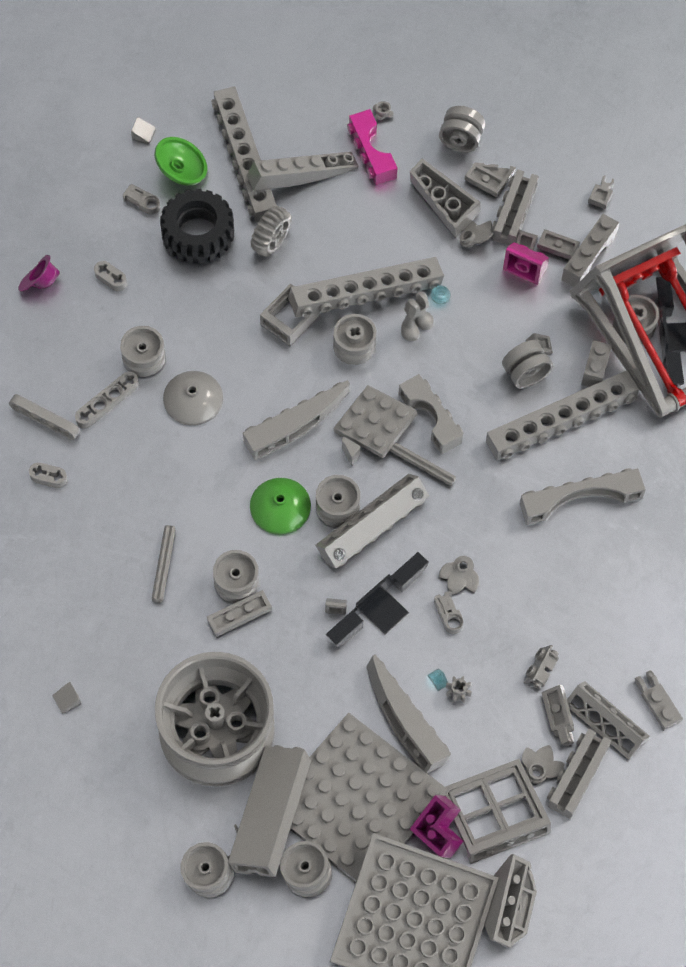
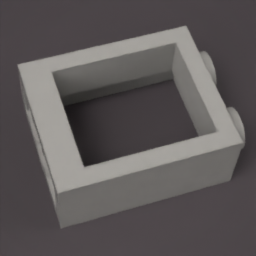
(277, 327)

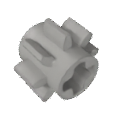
(456, 694)

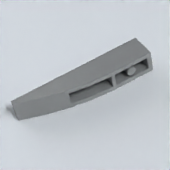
(299, 170)
(293, 422)
(406, 719)

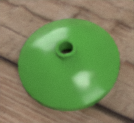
(180, 161)
(282, 516)

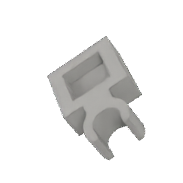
(601, 194)

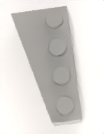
(446, 198)

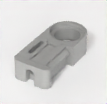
(141, 198)
(447, 611)

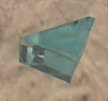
(438, 679)

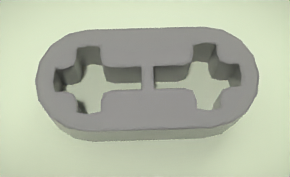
(112, 273)
(48, 475)

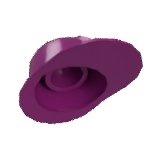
(40, 276)

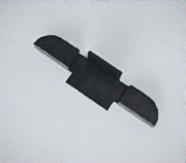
(671, 334)
(378, 604)

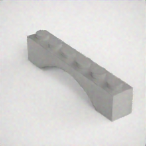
(620, 486)

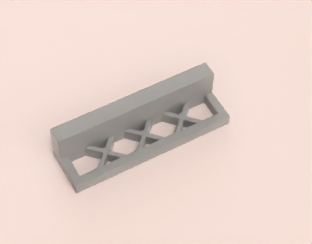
(611, 714)

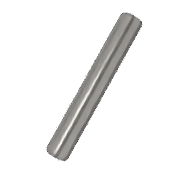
(423, 464)
(163, 564)

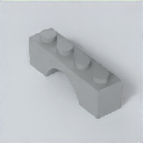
(584, 257)
(417, 395)

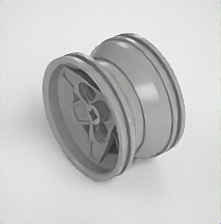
(201, 675)

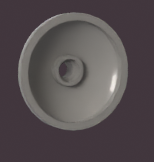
(193, 407)

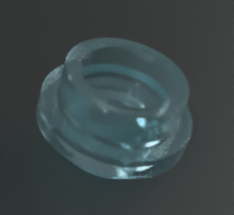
(440, 290)

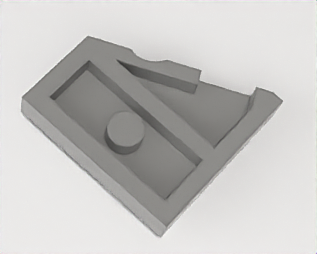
(489, 177)

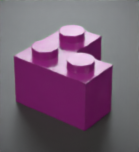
(434, 829)

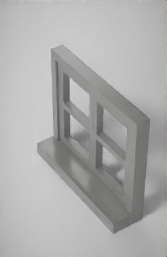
(508, 835)

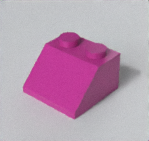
(525, 263)

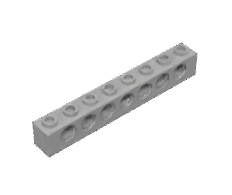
(229, 99)
(415, 275)
(550, 414)

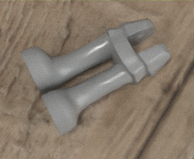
(416, 317)

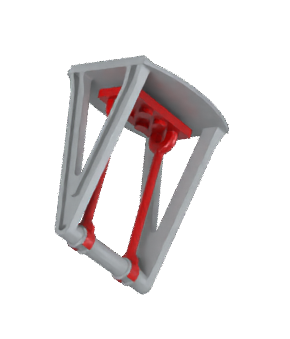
(614, 279)

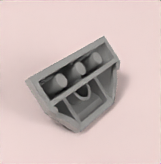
(511, 902)

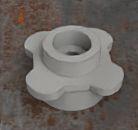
(383, 106)

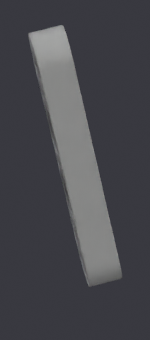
(109, 401)
(44, 417)

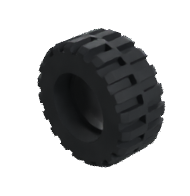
(191, 206)

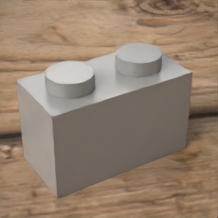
(596, 363)

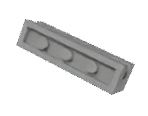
(515, 208)
(579, 773)

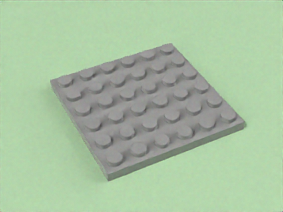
(360, 789)
(413, 910)

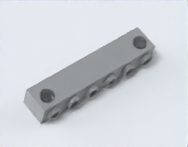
(372, 521)

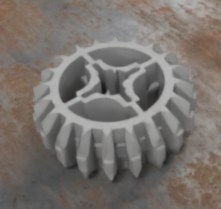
(271, 231)

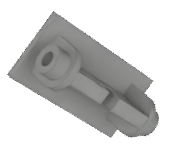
(546, 659)

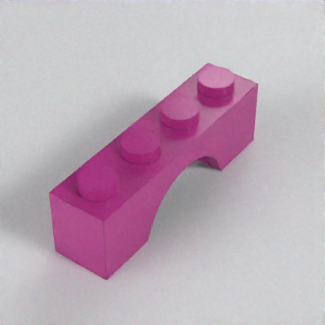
(380, 165)

